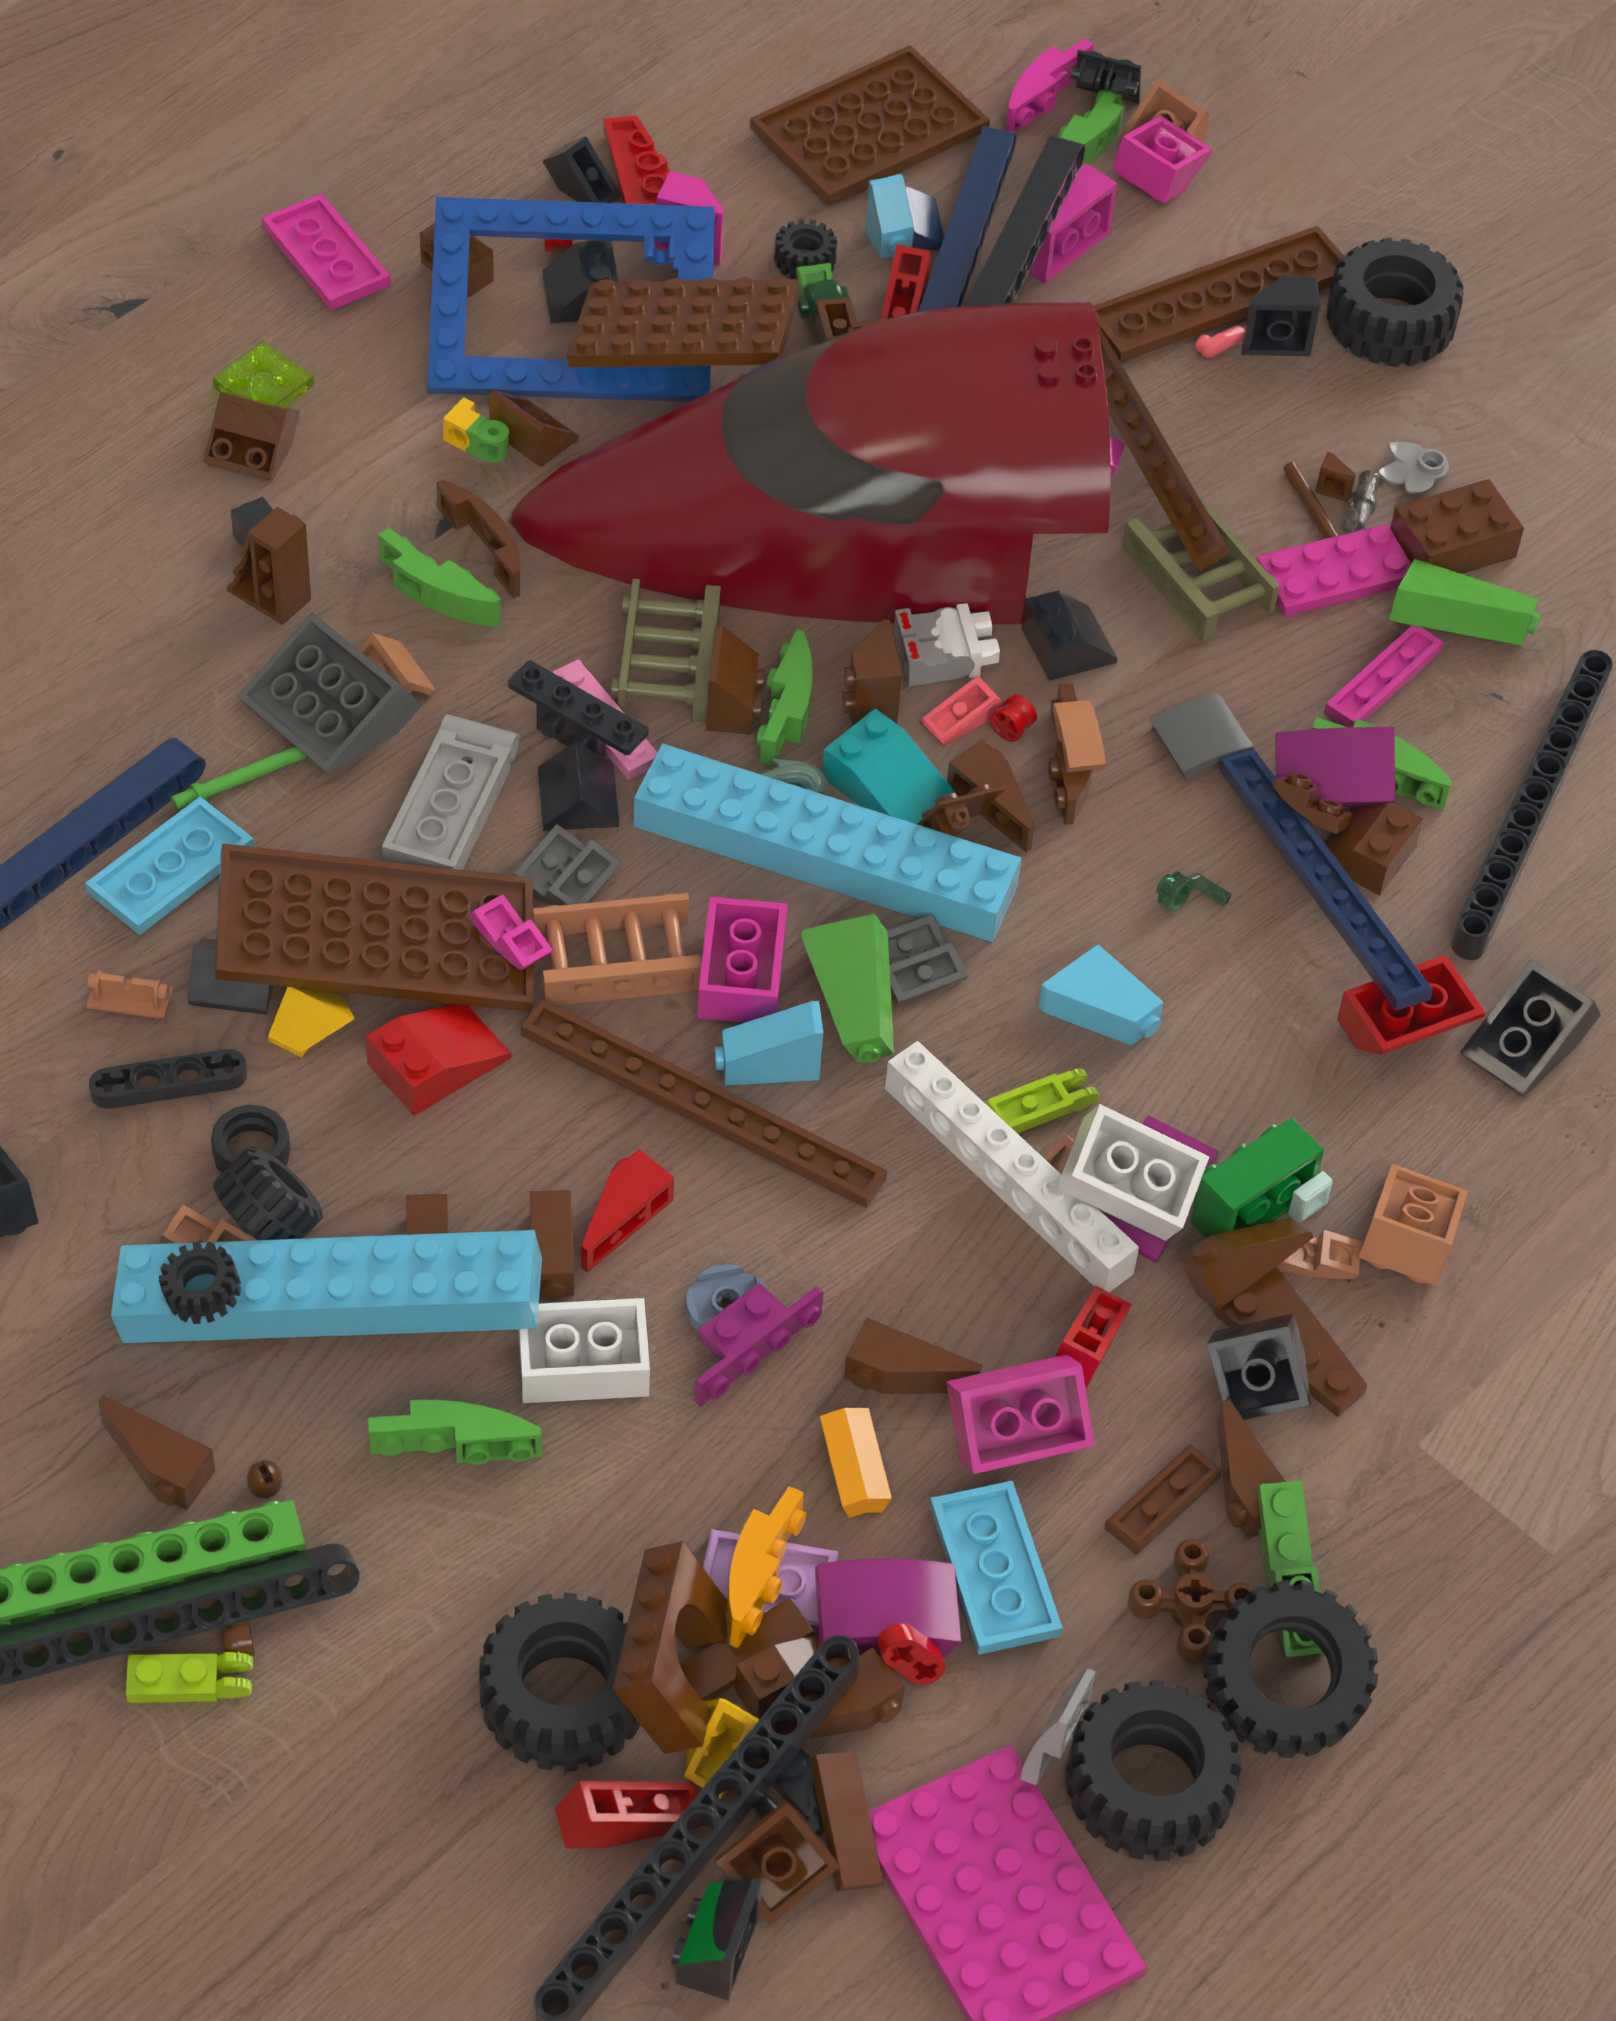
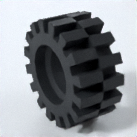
(804, 237)
(205, 1301)

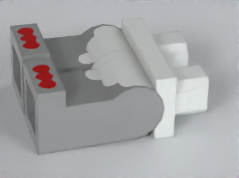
(944, 644)

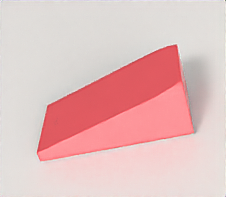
(962, 711)

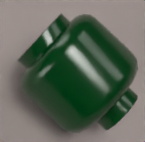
(819, 291)

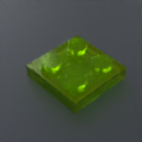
(265, 377)

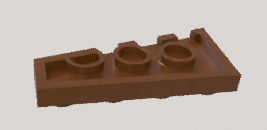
(1330, 1373)

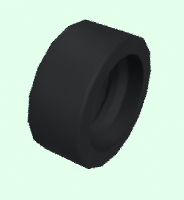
(249, 1119)

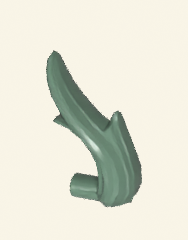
(798, 774)

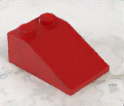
(433, 1054)

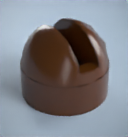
(256, 1482)
(238, 1638)

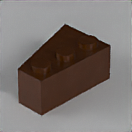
(274, 567)

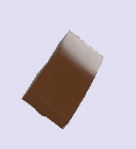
(1303, 796)

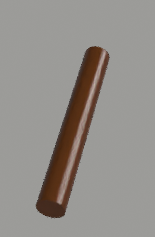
(1310, 500)

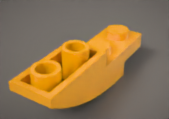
(757, 1563)

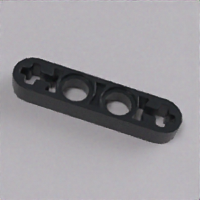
(167, 1072)

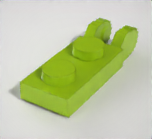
(1043, 1100)
(186, 1677)

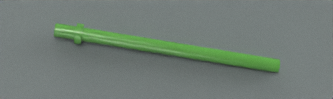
(237, 777)

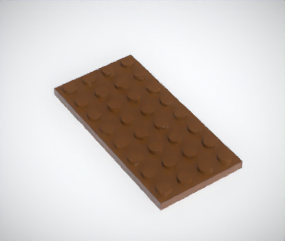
(365, 928)

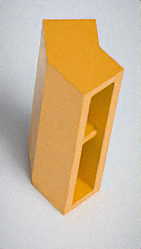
(856, 1461)

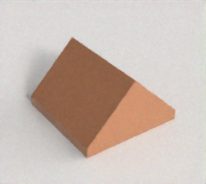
(1172, 106)

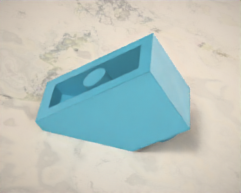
(888, 215)

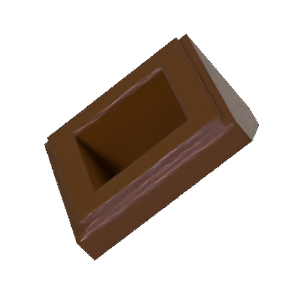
(1335, 478)

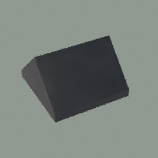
(578, 790)
(223, 994)

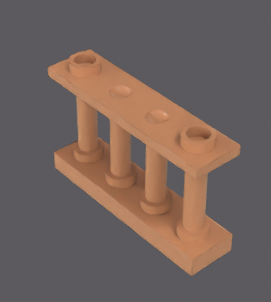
(621, 979)

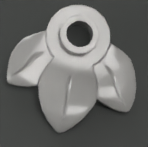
(1414, 467)

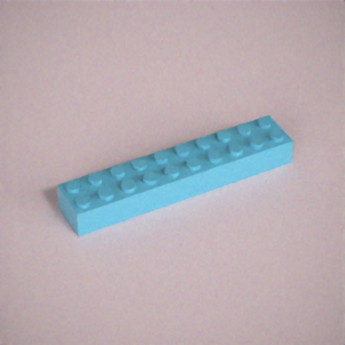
(827, 842)
(343, 1287)

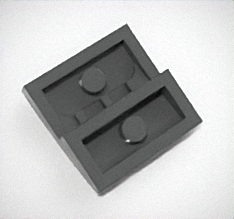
(1200, 733)
(567, 869)
(921, 960)

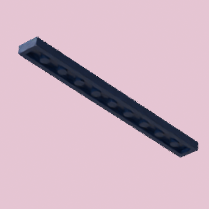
(1326, 882)

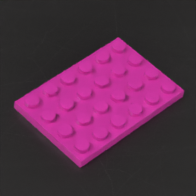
(1001, 1895)

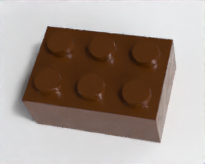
(1459, 528)

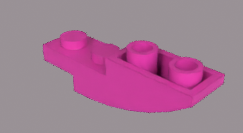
(1039, 83)

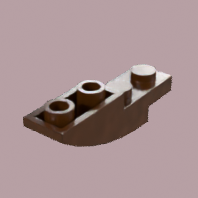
(1071, 786)

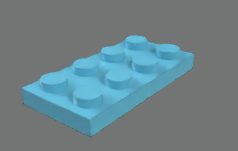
(166, 866)
(995, 1567)

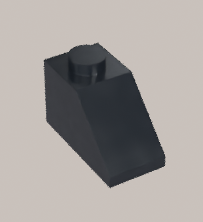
(581, 173)

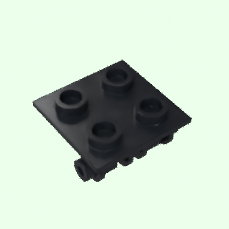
(1098, 71)

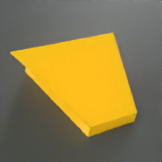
(308, 1018)
(724, 1732)

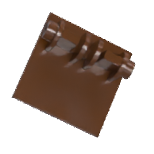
(953, 813)

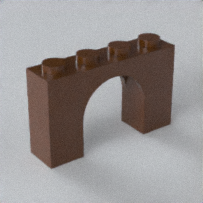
(548, 1218)
(669, 1599)

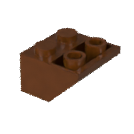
(250, 435)

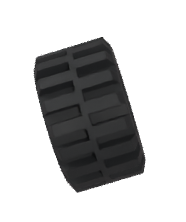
(267, 1197)

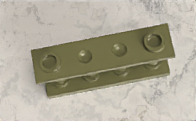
(1183, 590)
(697, 666)

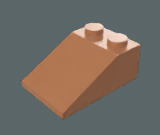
(1413, 1225)

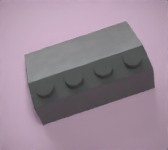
(328, 696)

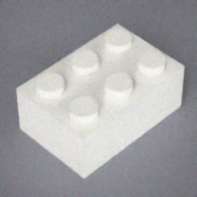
(1132, 1172)
(585, 1352)

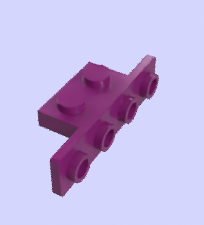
(748, 1333)

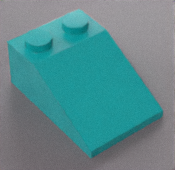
(883, 769)

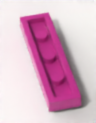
(1384, 676)

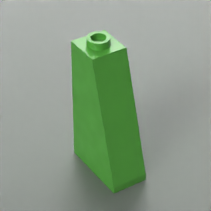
(1463, 605)
(855, 980)

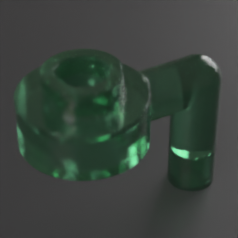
(1175, 889)

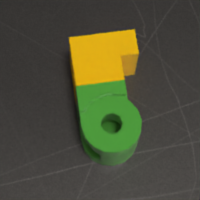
(475, 432)

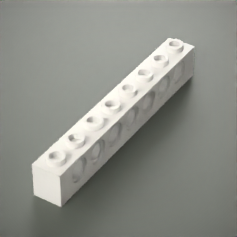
(1010, 1167)

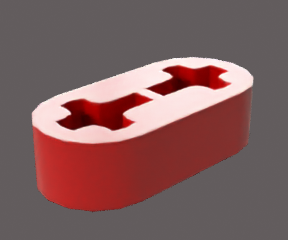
(911, 1654)

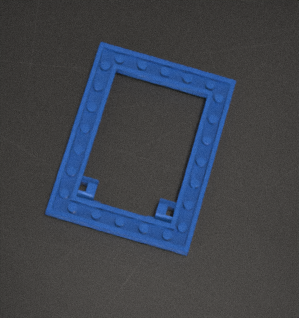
(690, 249)

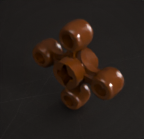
(1190, 1562)

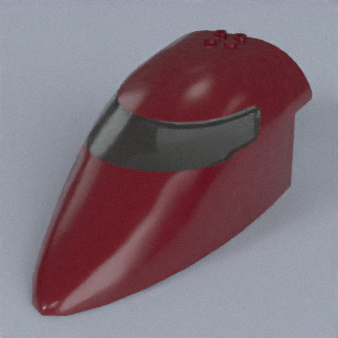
(855, 471)

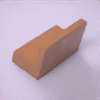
(397, 662)

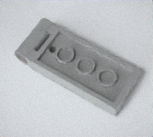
(451, 795)

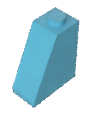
(1102, 998)
(773, 1048)

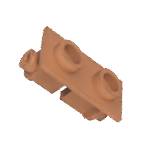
(128, 996)

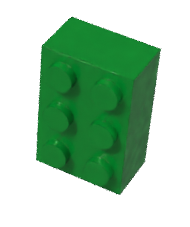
(1256, 1180)

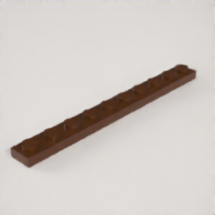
(1160, 464)
(704, 1103)

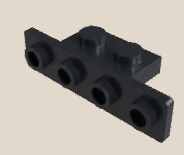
(574, 714)

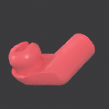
(1220, 342)

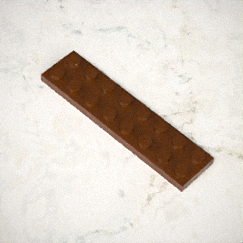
(1211, 293)

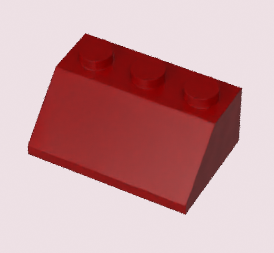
(1380, 1029)

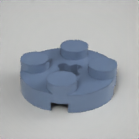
(714, 1285)

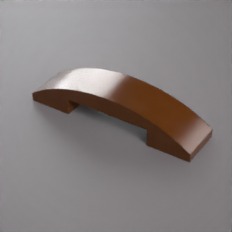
(465, 508)

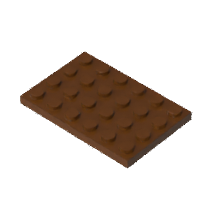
(869, 124)
(683, 322)

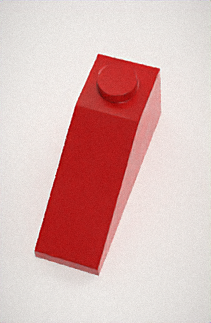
(906, 282)
(630, 1199)
(1094, 1330)
(620, 1811)

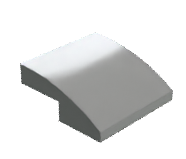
(1059, 1726)

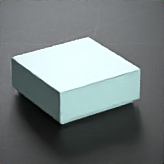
(1310, 1197)

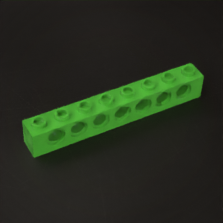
(146, 1552)

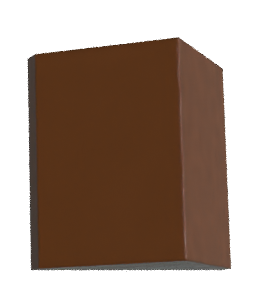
(530, 427)
(783, 1856)

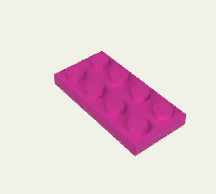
(326, 251)
(1336, 569)

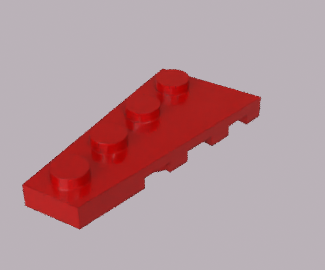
(635, 160)

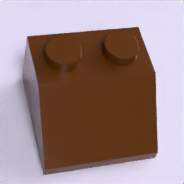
(873, 676)
(733, 685)
(1375, 844)

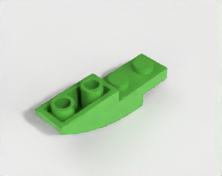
(1098, 126)
(440, 588)
(790, 699)
(1415, 773)
(473, 1429)
(1287, 1550)

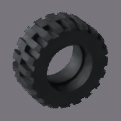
(1387, 330)
(1331, 1629)
(1161, 1719)
(544, 1730)

